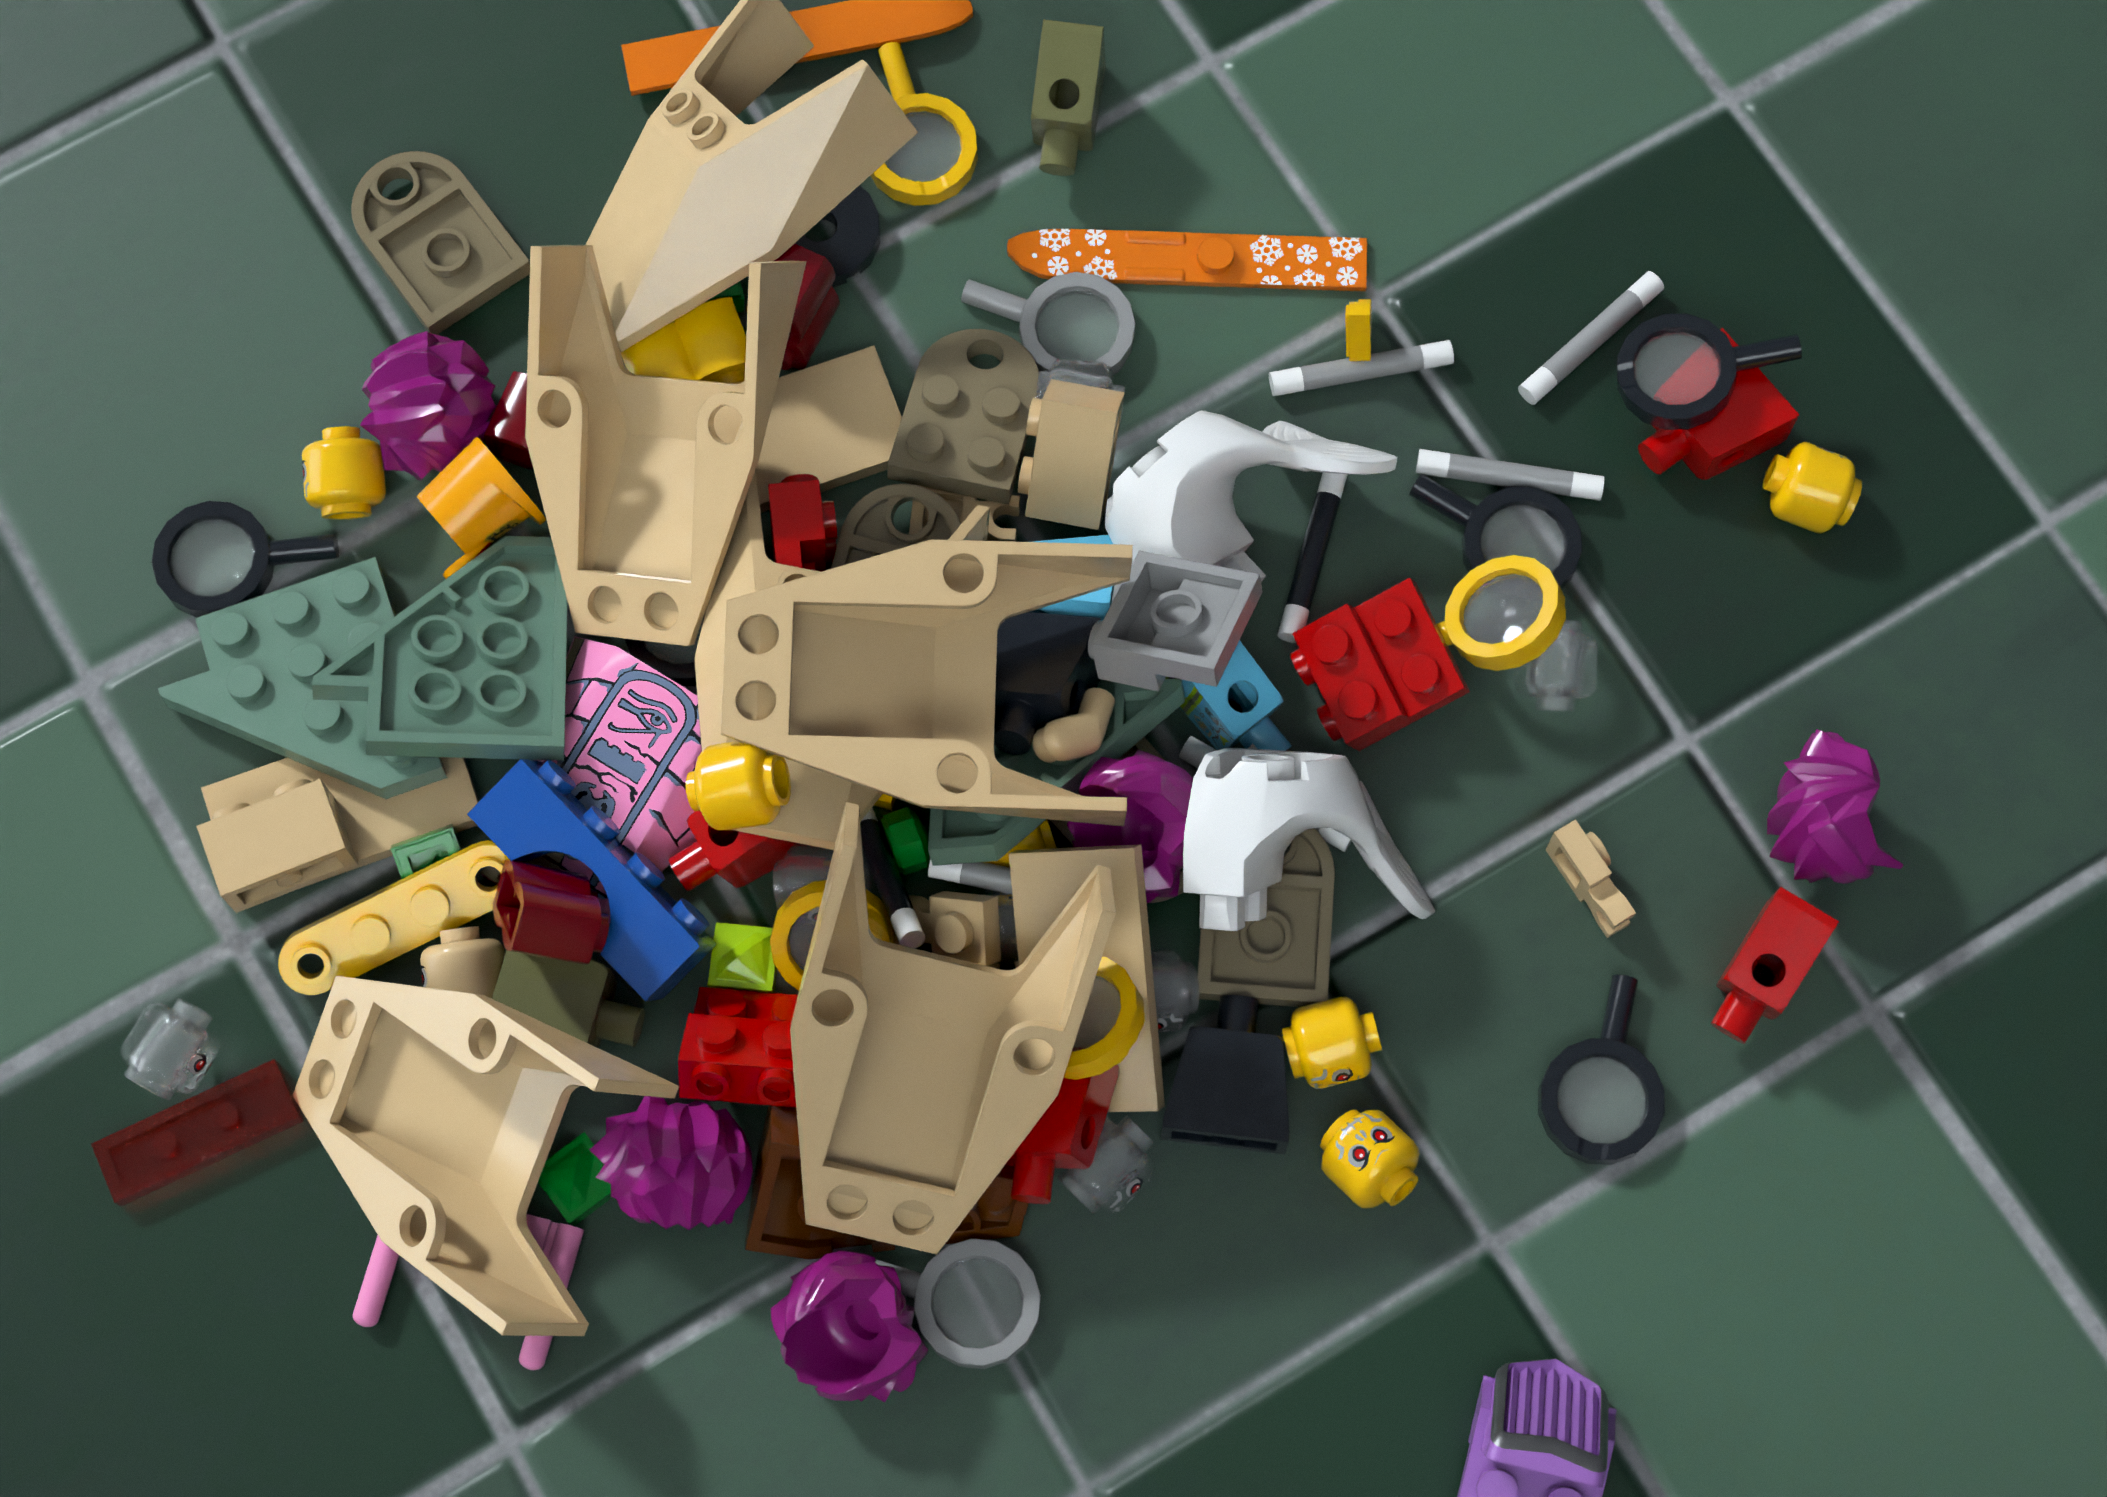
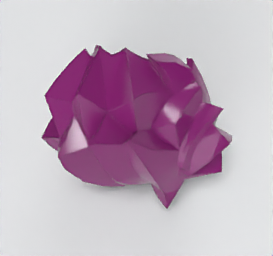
(427, 402)
(1826, 813)
(1154, 818)
(676, 1163)
(848, 1328)

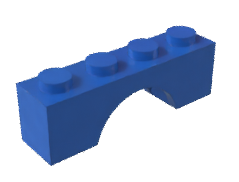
(650, 934)

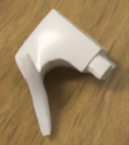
(1183, 489)
(1252, 807)

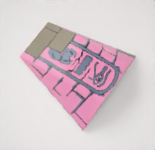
(629, 754)

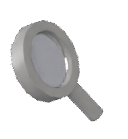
(1065, 318)
(974, 1302)

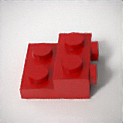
(801, 523)
(1377, 665)
(738, 1048)

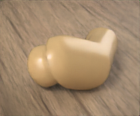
(1078, 733)

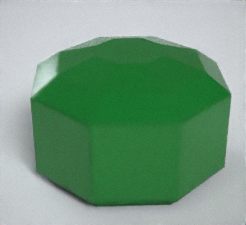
(907, 840)

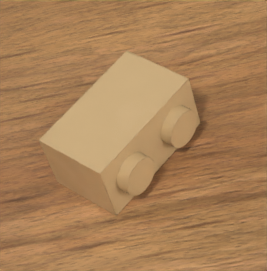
(1072, 454)
(276, 844)

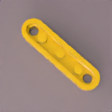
(392, 920)

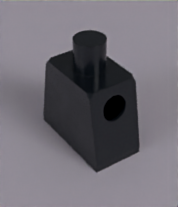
(1040, 674)
(1230, 1084)

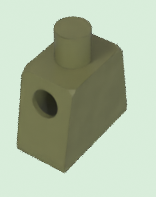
(1067, 93)
(568, 998)

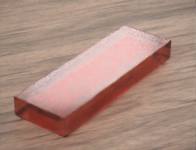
(197, 1132)

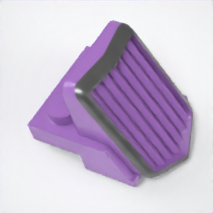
(1539, 1434)

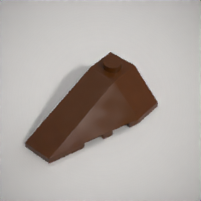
(778, 1212)

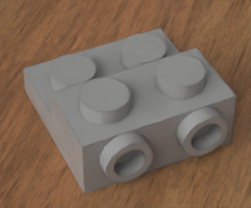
(1173, 622)

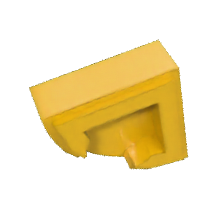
(1358, 330)

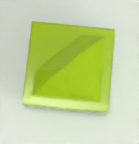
(742, 958)

